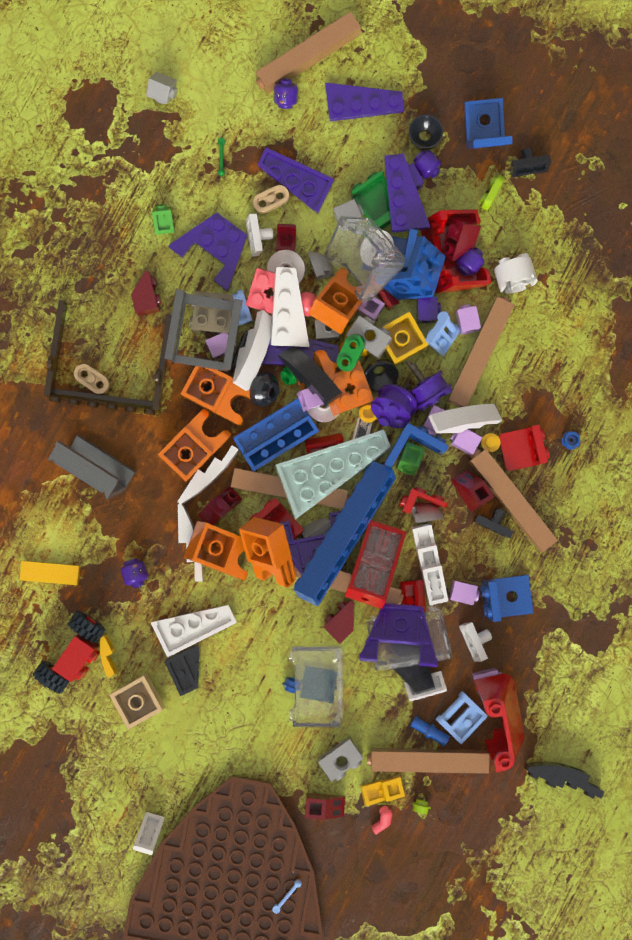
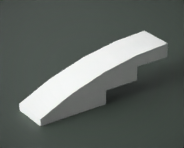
(253, 353)
(464, 418)
(203, 480)
(185, 531)
(430, 564)

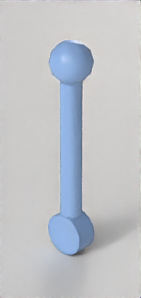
(276, 908)

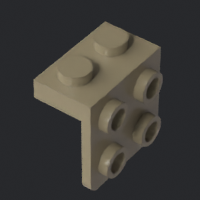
(209, 318)

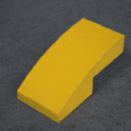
(106, 649)
(382, 790)

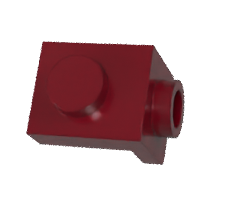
(286, 237)

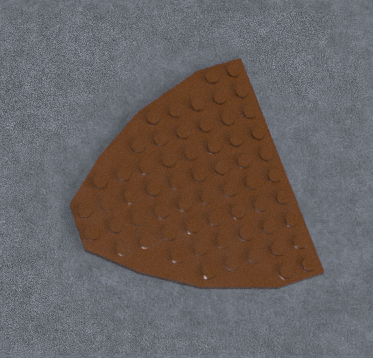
(227, 871)

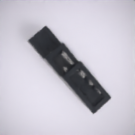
(310, 374)

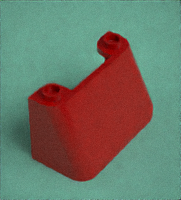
(450, 278)
(501, 700)

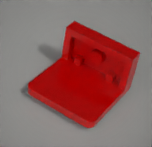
(523, 448)
(408, 500)
(275, 512)

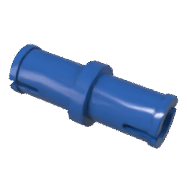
(430, 731)

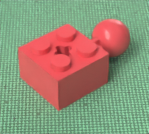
(259, 298)

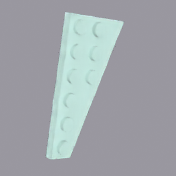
(321, 472)

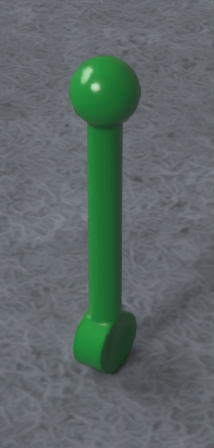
(221, 142)

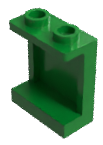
(373, 199)

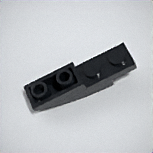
(557, 774)

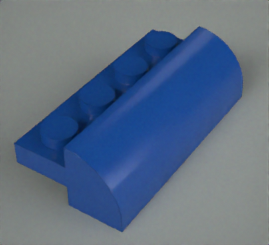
(275, 434)

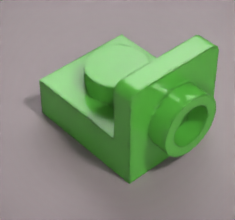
(163, 219)
(410, 459)

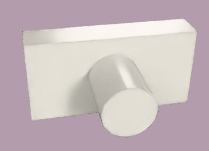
(256, 235)
(475, 640)
(148, 833)

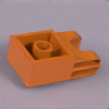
(336, 303)
(353, 380)
(217, 399)
(195, 441)
(268, 550)
(224, 551)

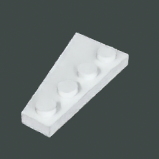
(288, 313)
(187, 629)

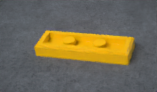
(50, 572)

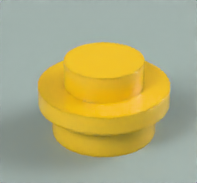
(366, 414)
(490, 442)

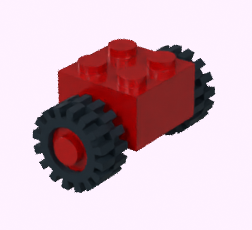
(76, 657)

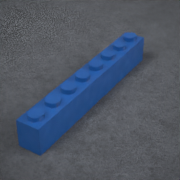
(344, 533)

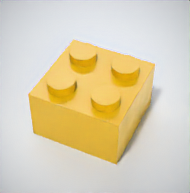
(406, 339)

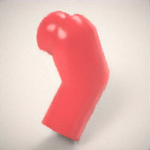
(385, 820)

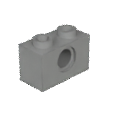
(382, 338)
(345, 748)

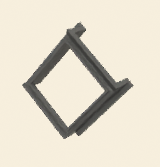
(180, 302)
(93, 466)

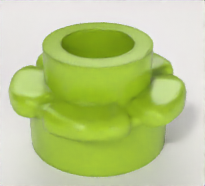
(421, 806)

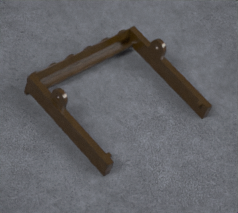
(95, 400)

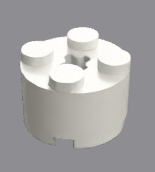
(515, 274)

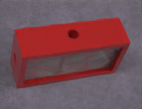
(375, 564)

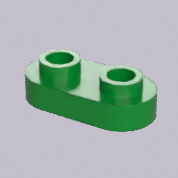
(350, 353)

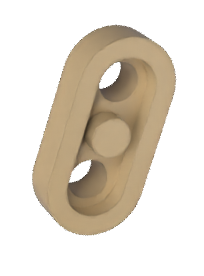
(270, 199)
(92, 379)

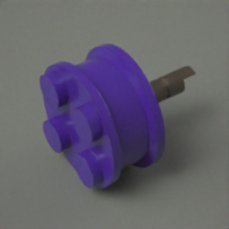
(429, 389)
(394, 405)

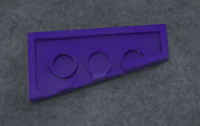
(359, 102)

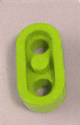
(495, 185)

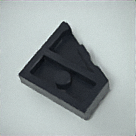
(185, 670)
(417, 677)

